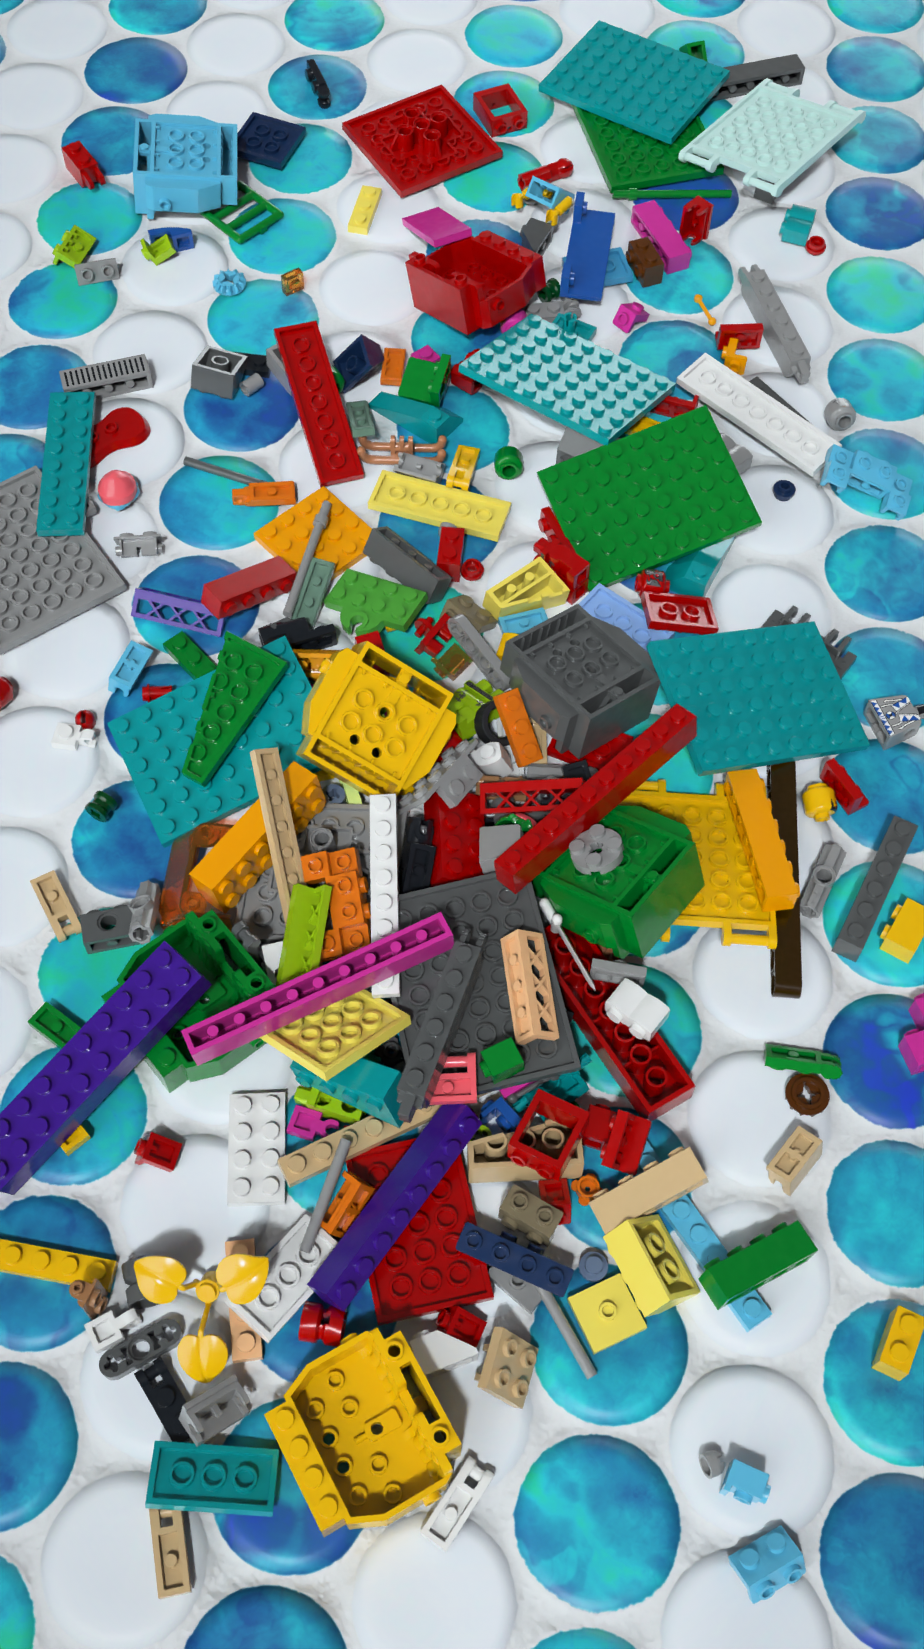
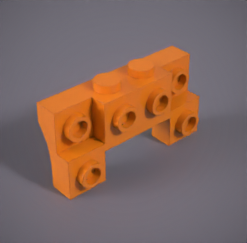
(347, 902)

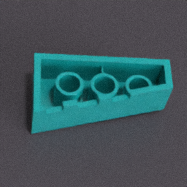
(361, 1085)

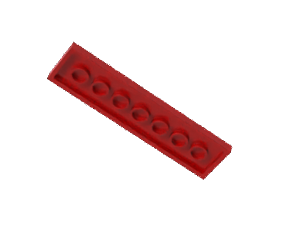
(318, 404)

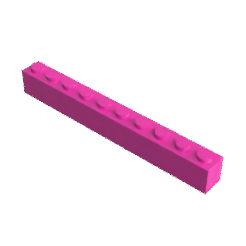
(318, 989)

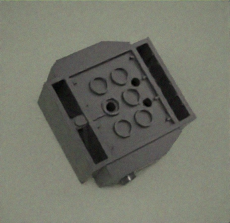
(581, 679)

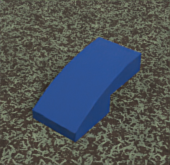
(181, 237)

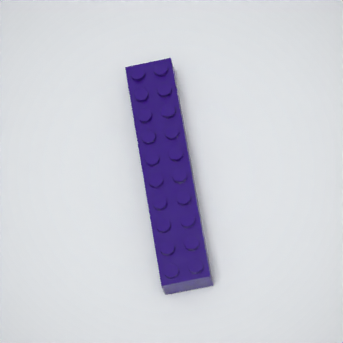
(95, 1062)

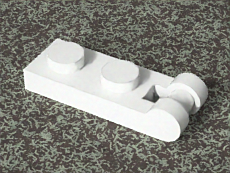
(456, 1505)

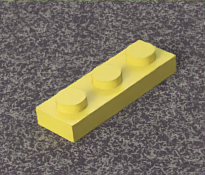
(364, 210)

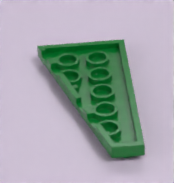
(232, 700)

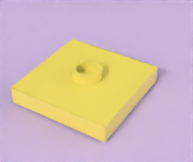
(606, 1313)

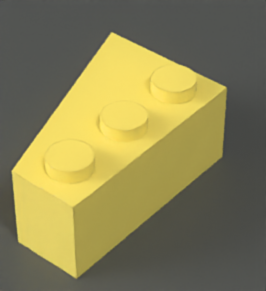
(526, 590)

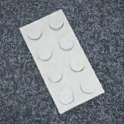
(254, 1146)
(286, 1281)

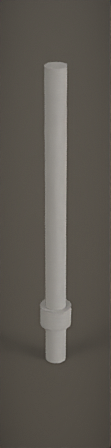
(319, 523)

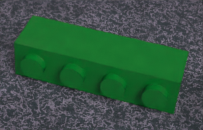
(756, 1264)

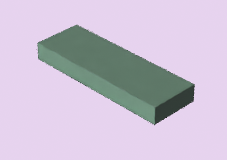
(360, 419)
(313, 591)

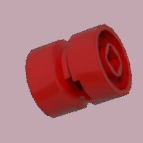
(312, 1327)

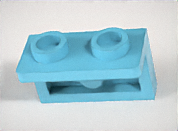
(768, 1564)

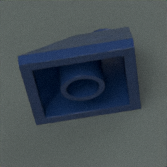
(358, 361)

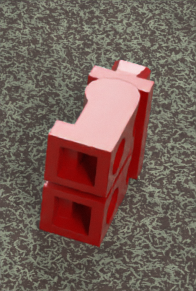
(567, 565)

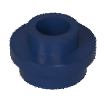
(784, 490)

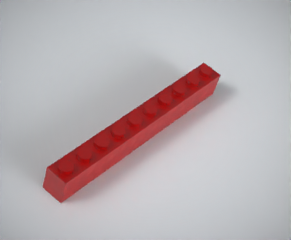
(595, 798)

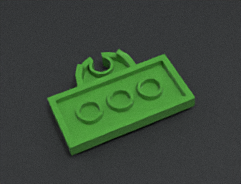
(374, 603)

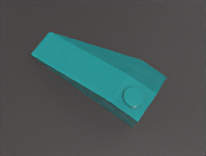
(417, 417)

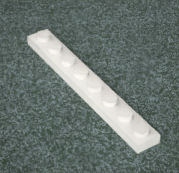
(384, 880)

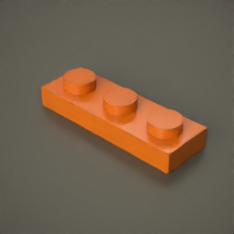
(517, 727)

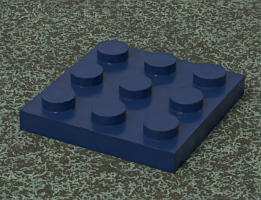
(268, 140)

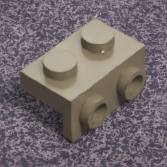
(478, 617)
(529, 1215)

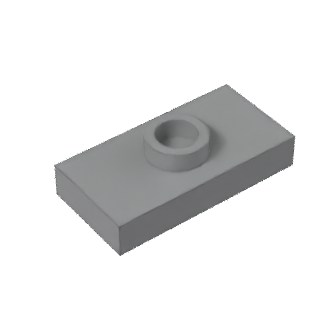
(617, 971)
(518, 1289)

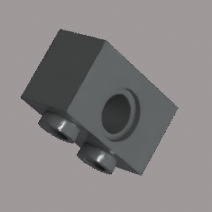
(98, 939)

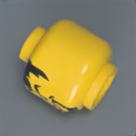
(819, 802)

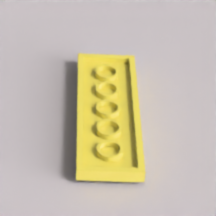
(436, 504)

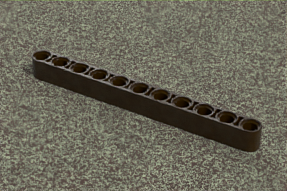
(786, 958)

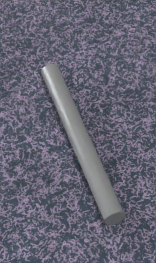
(325, 1196)
(567, 1332)

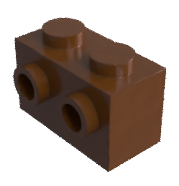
(645, 262)

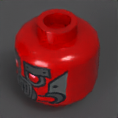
(651, 581)

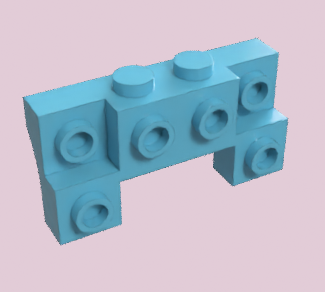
(868, 475)

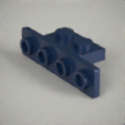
(515, 1259)

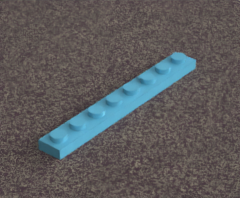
(705, 1246)

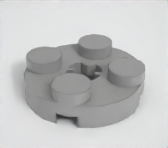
(597, 838)

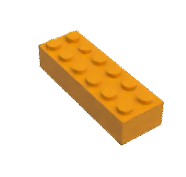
(244, 850)

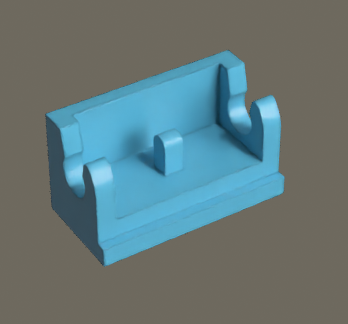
(129, 668)

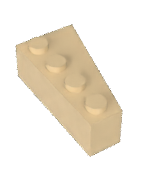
(489, 1161)

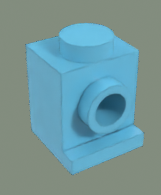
(746, 1483)

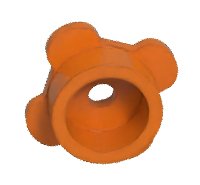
(579, 1186)

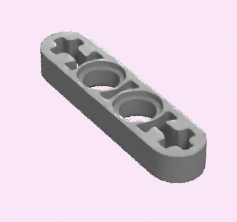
(480, 652)

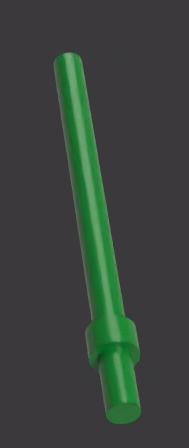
(632, 194)

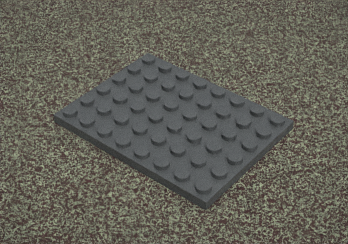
(494, 910)

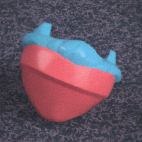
(117, 489)

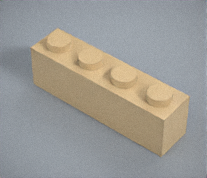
(650, 1190)

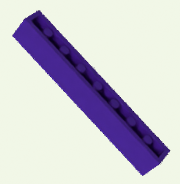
(394, 1205)

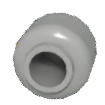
(840, 414)

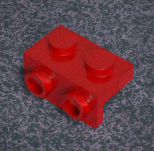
(626, 1142)

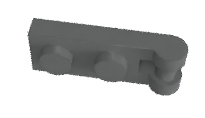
(248, 941)

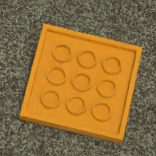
(339, 542)

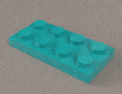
(212, 1478)

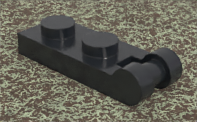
(165, 1399)

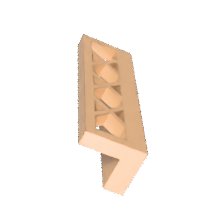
(523, 986)

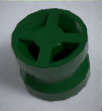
(550, 292)
(101, 806)

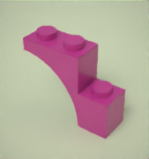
(913, 1041)

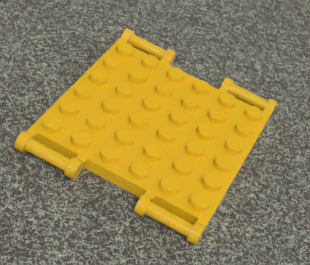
(729, 892)

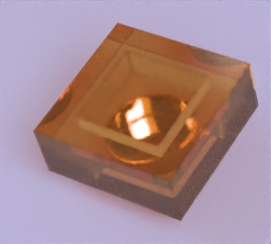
(292, 281)

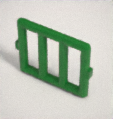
(261, 227)

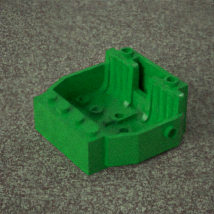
(638, 898)
(202, 944)

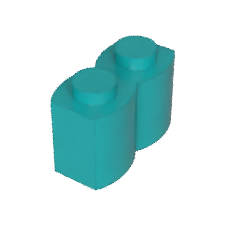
(797, 224)

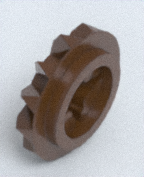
(813, 1085)

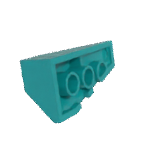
(696, 571)

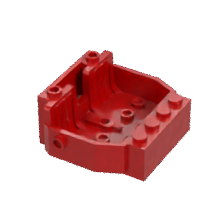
(475, 281)

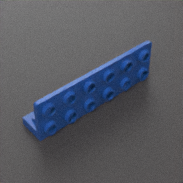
(587, 252)

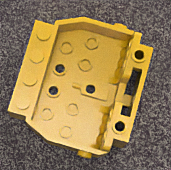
(349, 703)
(345, 1397)

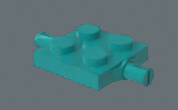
(567, 1087)

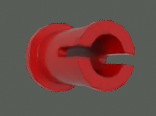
(153, 692)

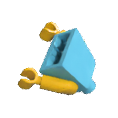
(546, 194)

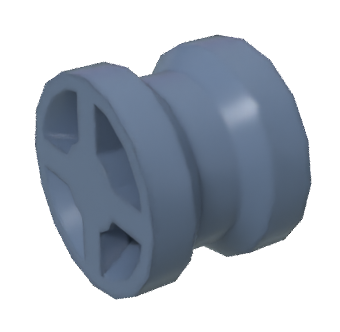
(335, 791)

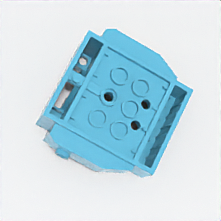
(183, 164)

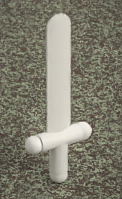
(556, 923)

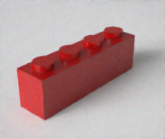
(248, 587)

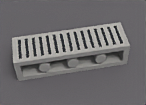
(109, 377)

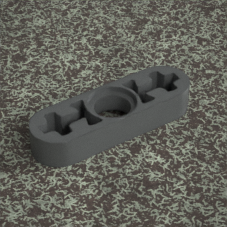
(124, 1367)

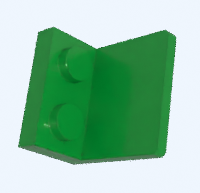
(425, 380)

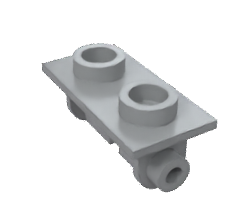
(96, 271)
(147, 542)

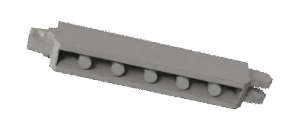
(778, 327)

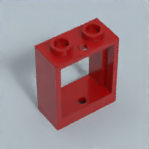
(495, 98)
(560, 1112)

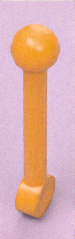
(698, 299)

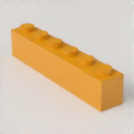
(761, 840)

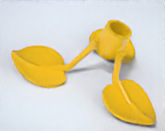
(237, 1274)

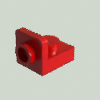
(157, 1151)
(557, 1195)
(461, 1325)

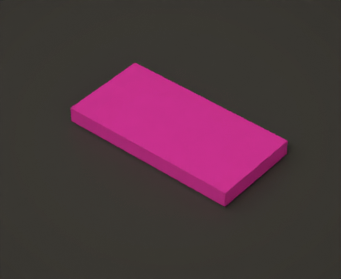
(437, 227)

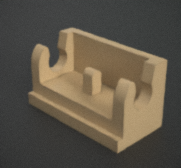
(795, 1159)

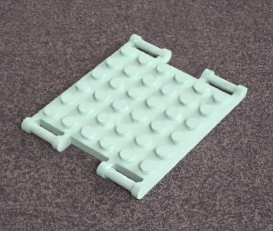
(771, 136)

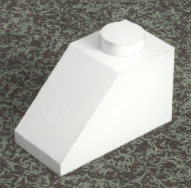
(440, 1352)

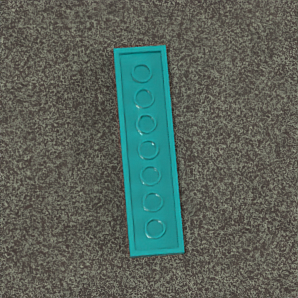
(66, 464)

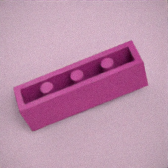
(652, 222)

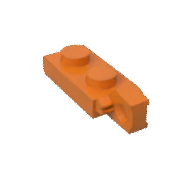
(265, 494)

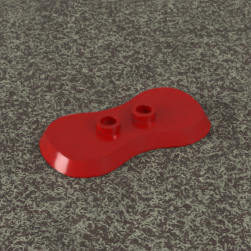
(117, 431)

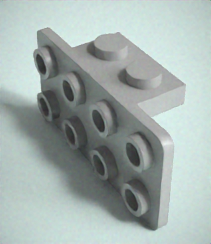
(449, 778)

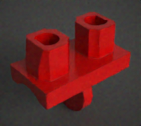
(429, 643)

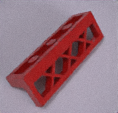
(527, 788)

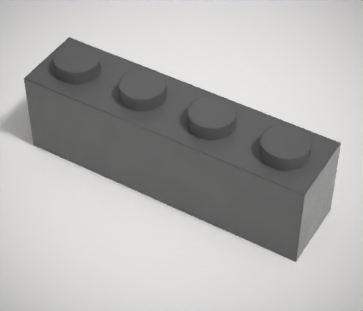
(406, 563)

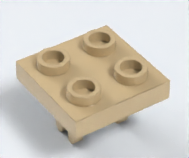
(507, 1367)

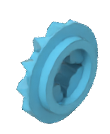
(228, 288)

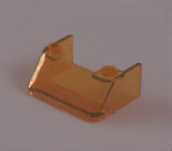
(177, 895)

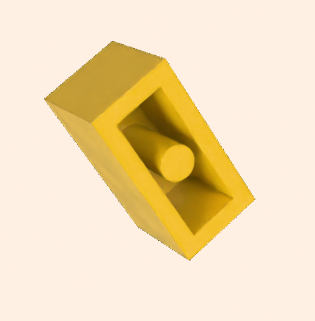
(906, 932)
(898, 1343)

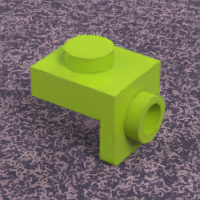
(159, 250)

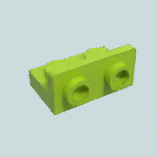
(74, 247)

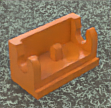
(346, 1204)

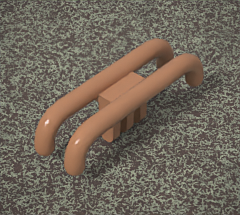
(396, 447)

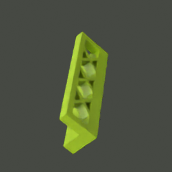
(302, 939)

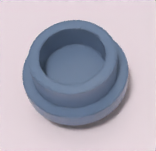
(593, 1266)

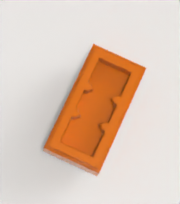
(393, 366)

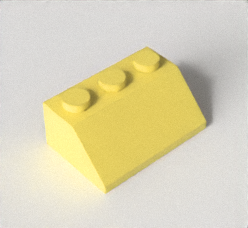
(651, 1264)

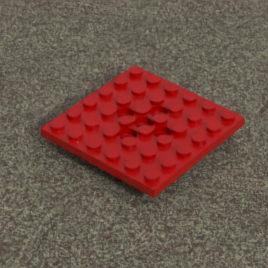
(421, 140)

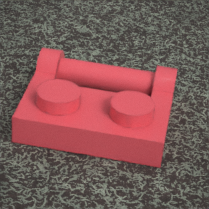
(457, 1087)

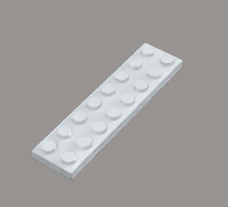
(757, 413)

